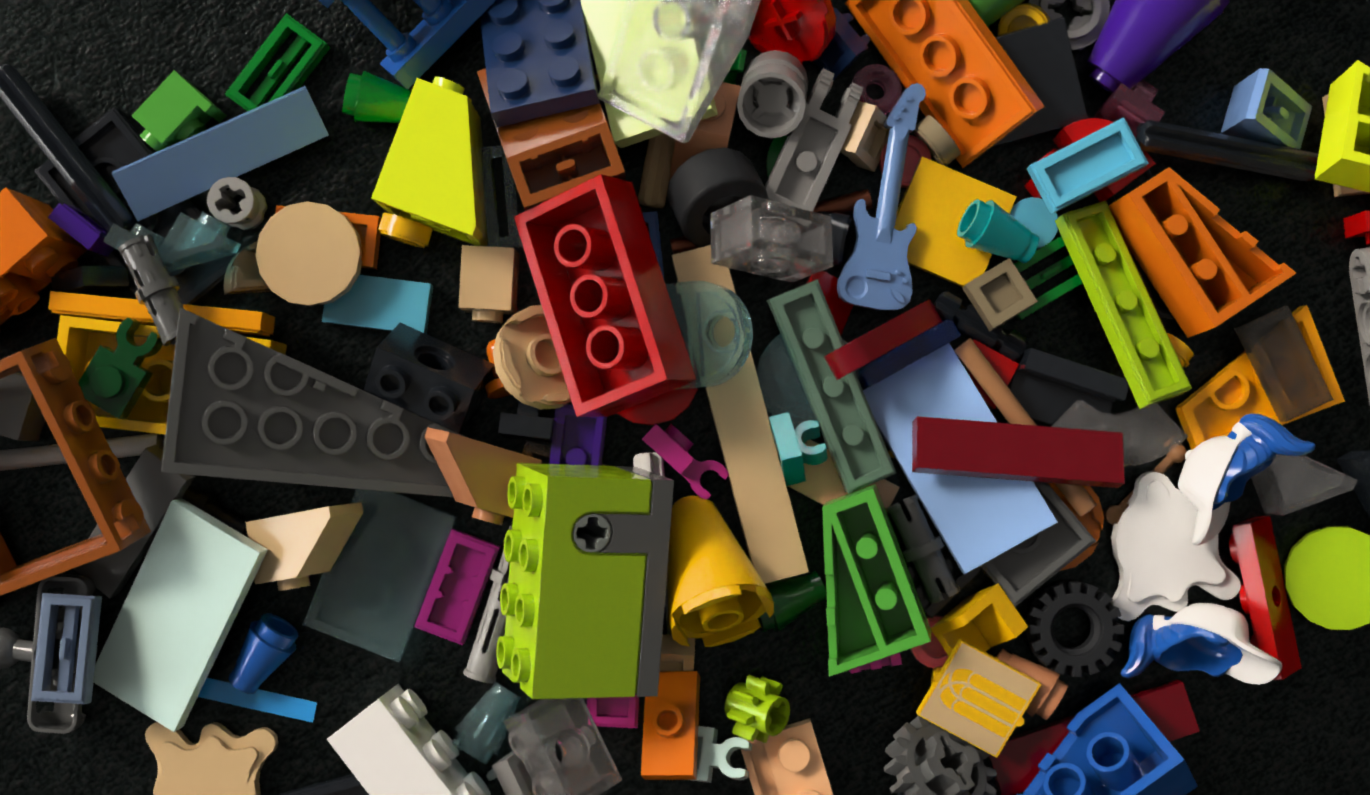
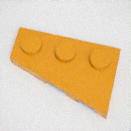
(1238, 392)

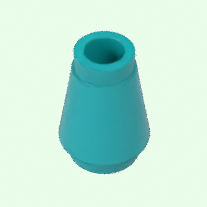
(996, 232)

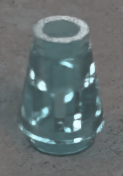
(483, 729)

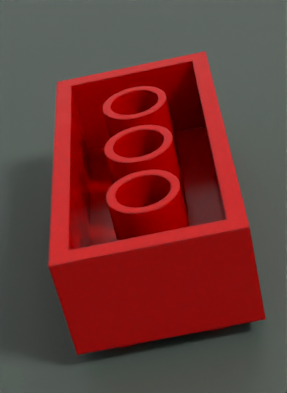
(604, 297)

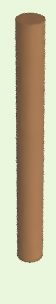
(1014, 412)

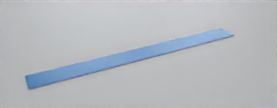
(261, 700)

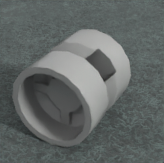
(773, 94)

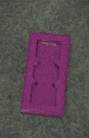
(457, 586)

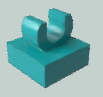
(792, 446)

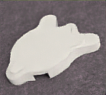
(1158, 554)

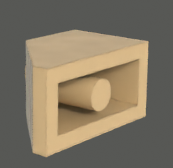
(302, 543)

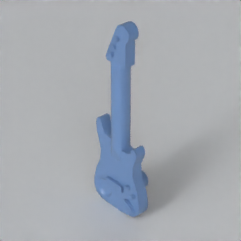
(878, 268)

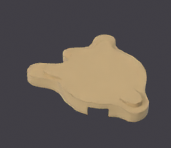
(214, 765)

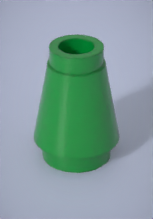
(374, 99)

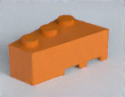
(1192, 253)

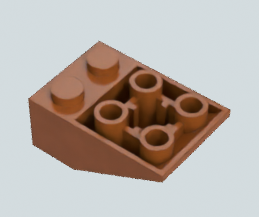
(557, 151)

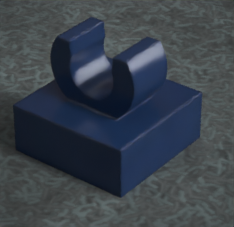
(844, 47)

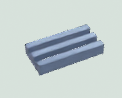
(86, 651)

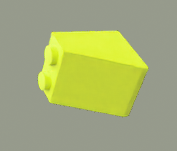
(437, 163)

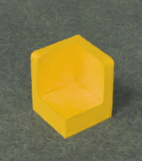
(981, 620)

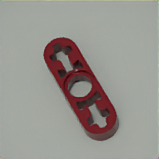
(882, 339)

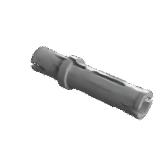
(483, 660)

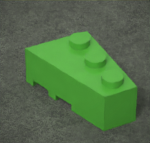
(868, 584)

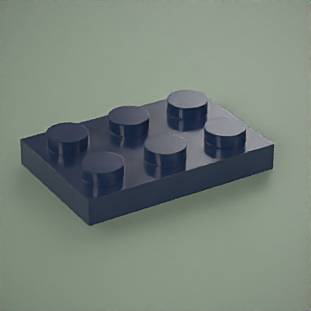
(537, 59)

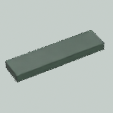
(836, 404)

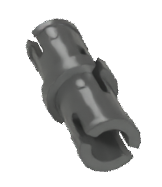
(154, 284)
(923, 549)

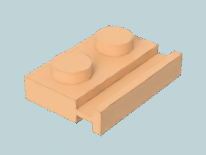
(788, 763)

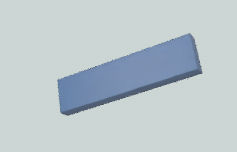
(220, 153)

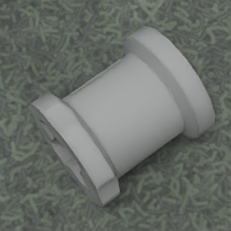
(221, 201)

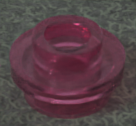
(886, 79)

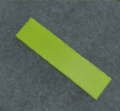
(1123, 304)

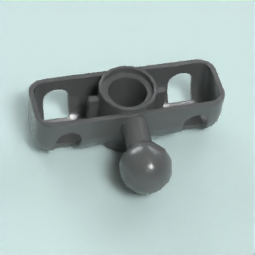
(13, 648)

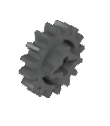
(936, 762)

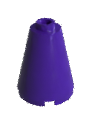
(1144, 35)

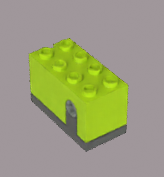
(585, 580)

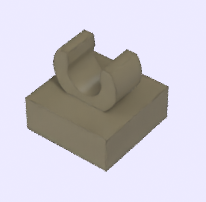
(999, 294)

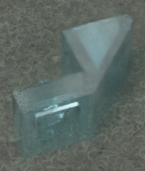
(187, 242)

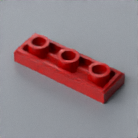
(1264, 592)

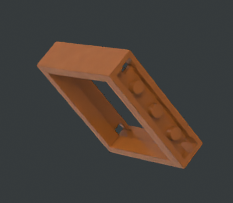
(89, 459)

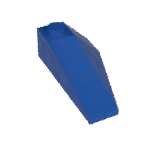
(1113, 752)

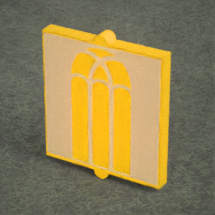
(978, 698)

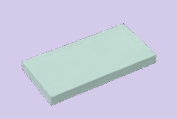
(178, 614)

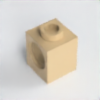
(489, 282)

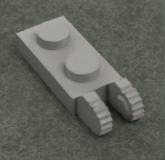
(812, 147)

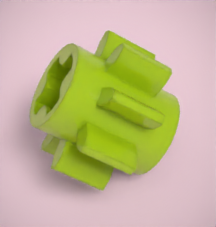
(757, 709)

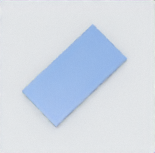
(971, 514)

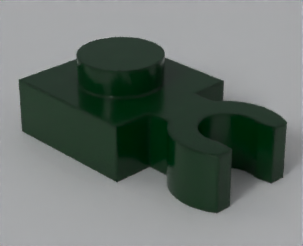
(115, 377)

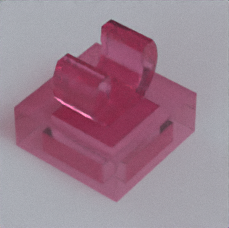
(1132, 105)

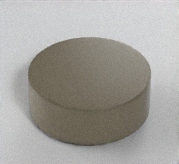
(937, 139)

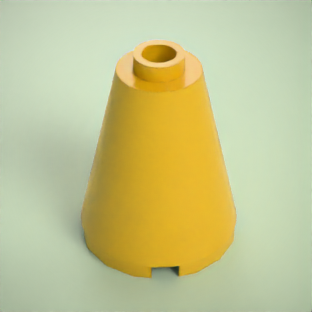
(710, 578)

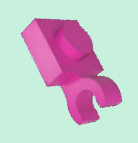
(673, 449)

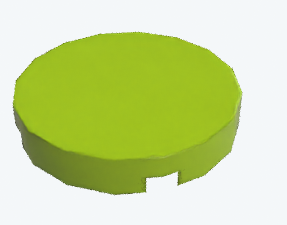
(1331, 577)

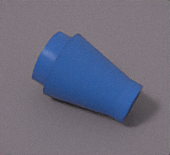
(263, 651)

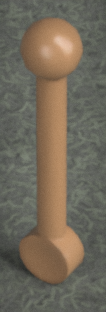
(1113, 512)

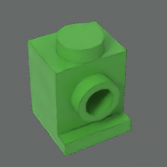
(175, 112)

